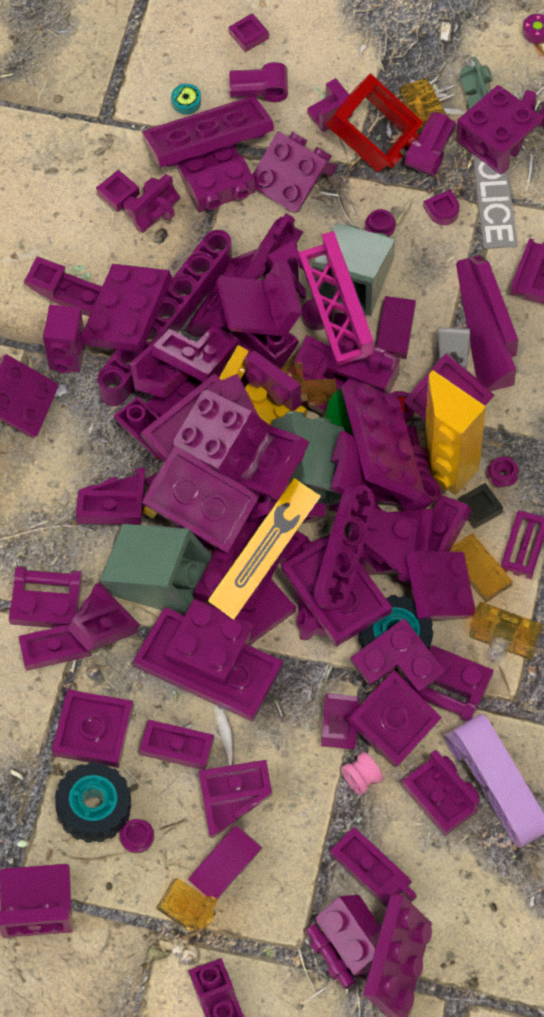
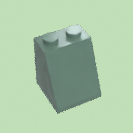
(367, 260)
(316, 468)
(156, 566)

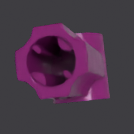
(268, 82)
(428, 152)

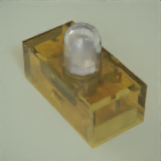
(504, 633)

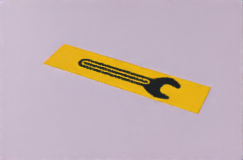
(264, 548)

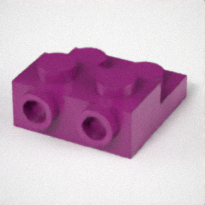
(216, 178)

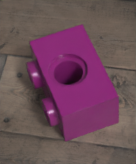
(63, 338)

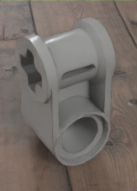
(455, 343)

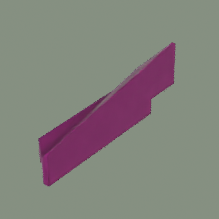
(491, 328)

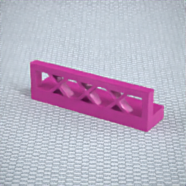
(347, 294)

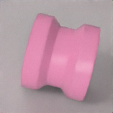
(362, 773)

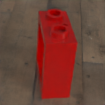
(388, 105)

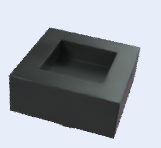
(483, 505)

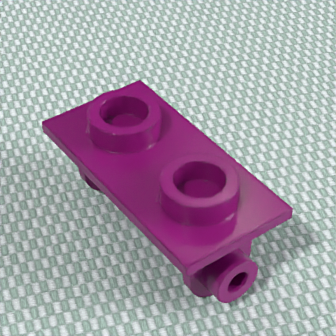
(280, 234)

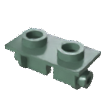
(476, 80)

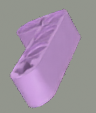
(498, 778)

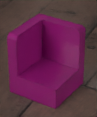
(325, 108)

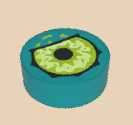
(186, 99)

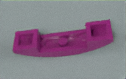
(62, 288)

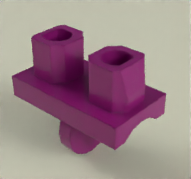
(154, 203)

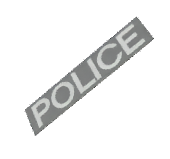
(495, 207)

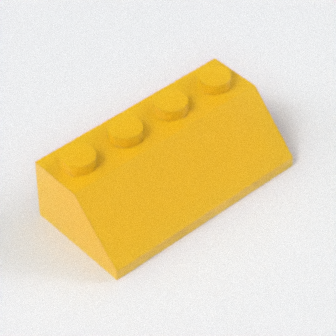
(452, 433)

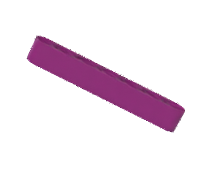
(174, 305)

